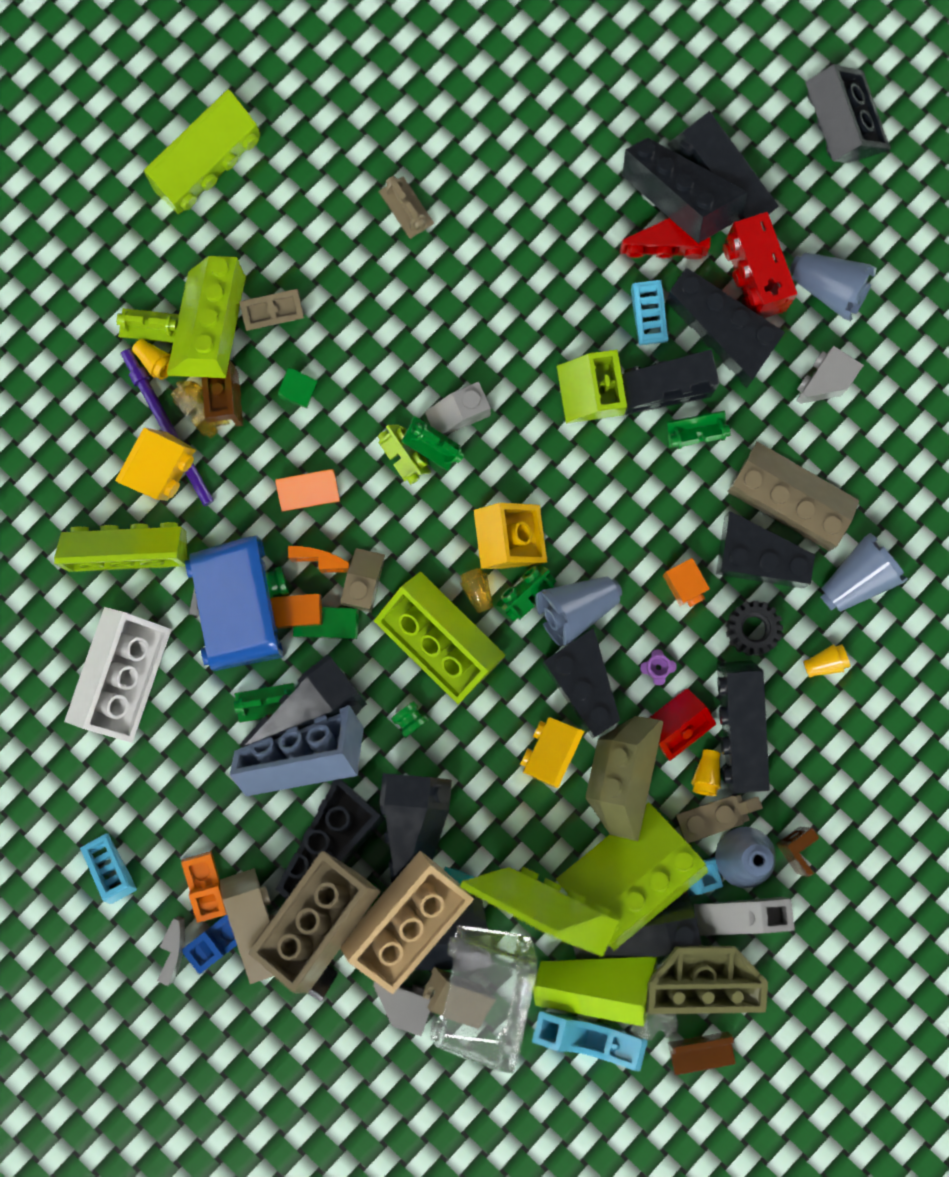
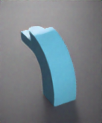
(589, 1037)

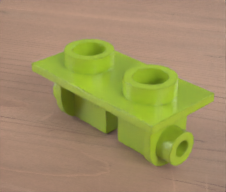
(147, 325)
(410, 462)

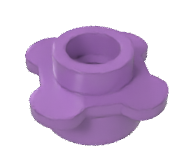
(658, 658)

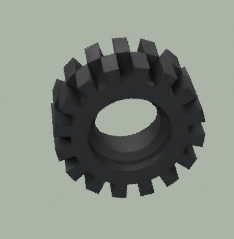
(766, 615)

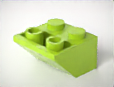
(592, 387)

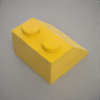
(156, 464)
(510, 535)
(551, 752)

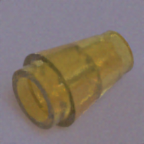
(477, 589)

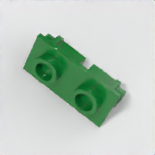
(697, 429)
(432, 444)
(516, 598)
(260, 702)

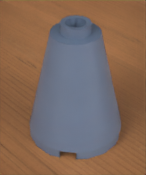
(834, 281)
(862, 575)
(576, 607)
(736, 853)

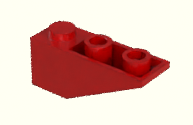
(664, 241)

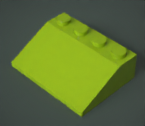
(636, 876)
(546, 907)

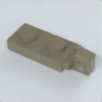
(716, 817)

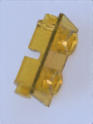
(190, 398)

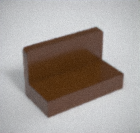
(223, 397)
(794, 844)
(702, 1053)

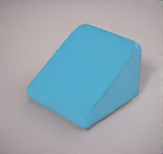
(708, 882)

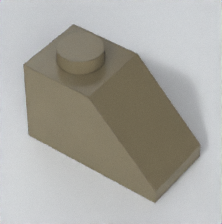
(362, 580)

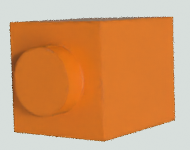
(686, 583)

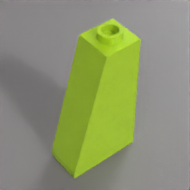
(597, 987)

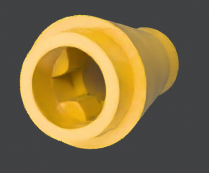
(153, 358)
(829, 661)
(707, 775)

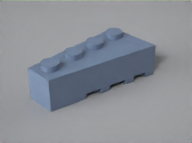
(302, 756)

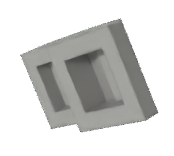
(174, 943)

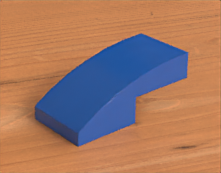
(210, 945)

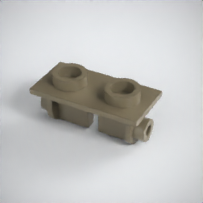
(405, 206)

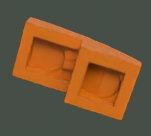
(326, 561)
(297, 610)
(204, 886)

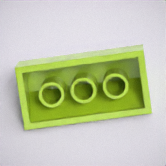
(202, 153)
(207, 319)
(122, 548)
(439, 637)

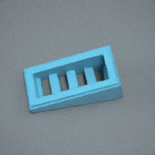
(646, 288)
(108, 895)

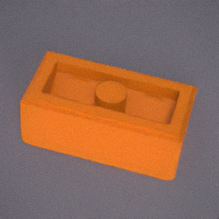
(307, 490)

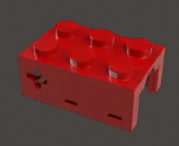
(755, 267)

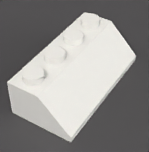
(118, 675)

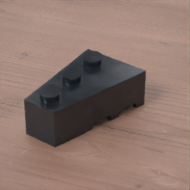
(670, 382)
(761, 555)
(584, 683)

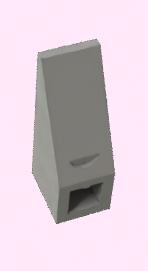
(745, 916)

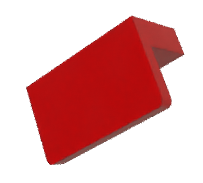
(683, 723)

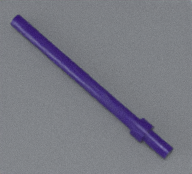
(140, 378)

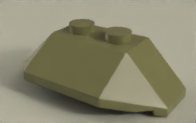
(623, 775)
(706, 982)

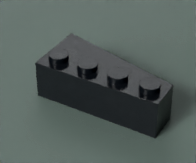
(724, 324)
(338, 829)

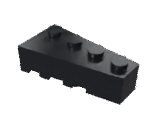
(712, 149)
(683, 190)
(743, 726)

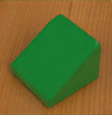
(297, 388)

